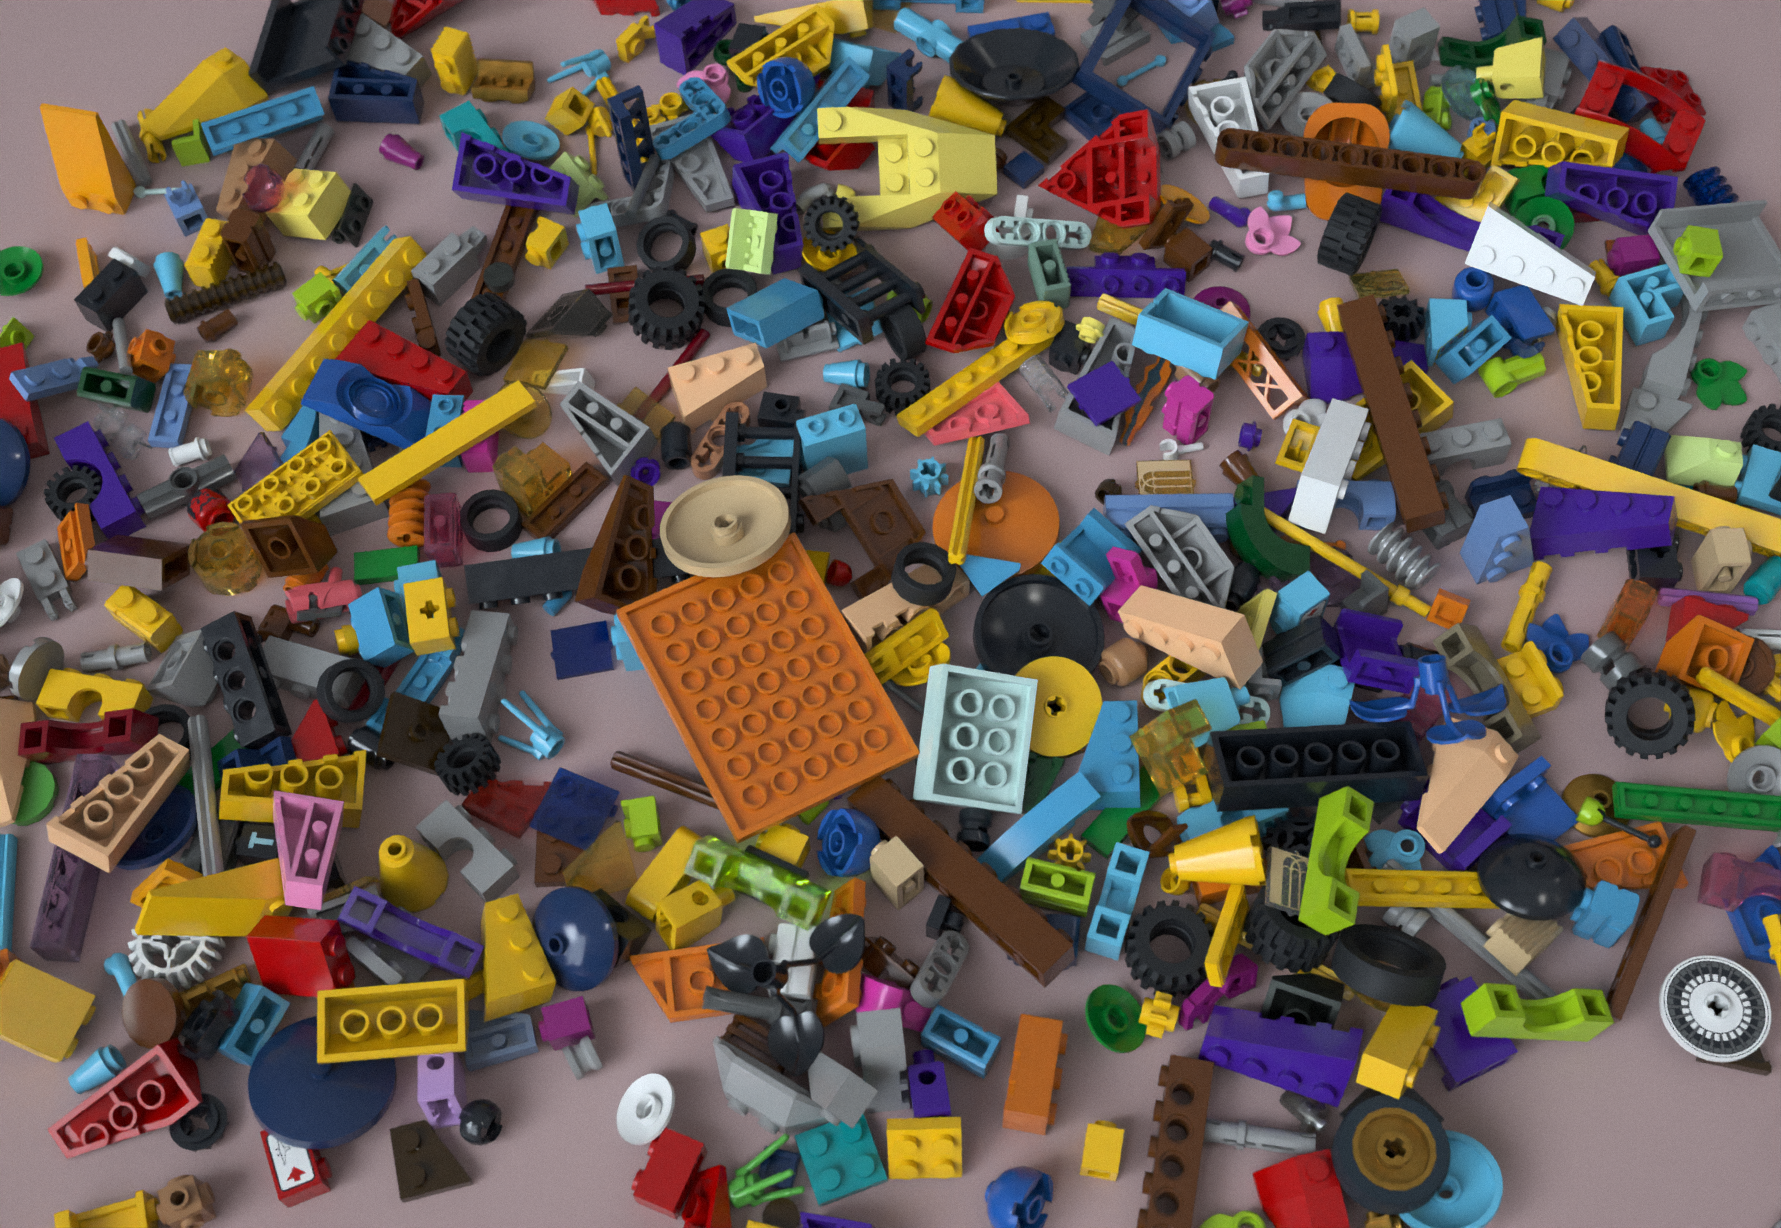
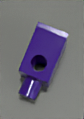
(928, 1086)

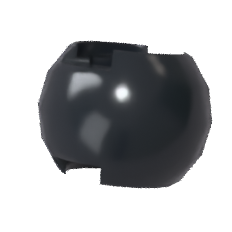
(480, 1122)

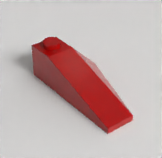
(15, 408)

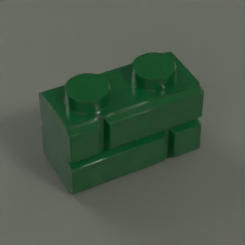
(116, 389)

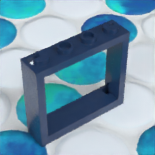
(1173, 22)

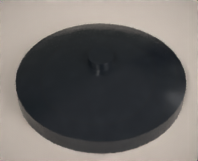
(1034, 620)

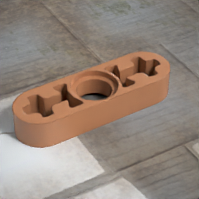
(702, 454)

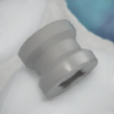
(582, 1057)

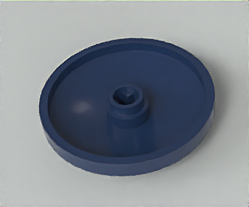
(315, 1102)

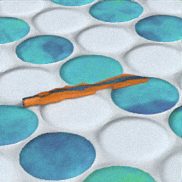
(1148, 390)

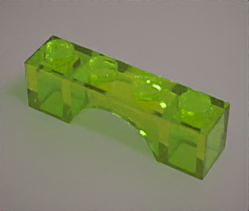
(786, 893)

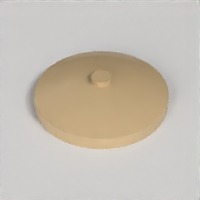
(725, 526)

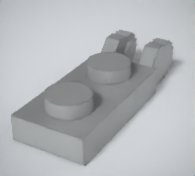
(46, 577)

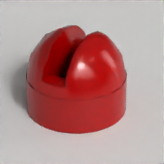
(839, 573)

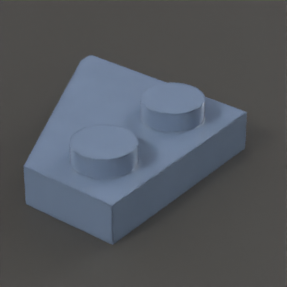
(498, 1039)

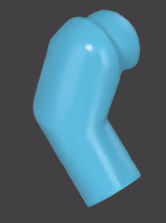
(1279, 202)
(121, 967)

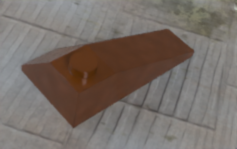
(623, 554)

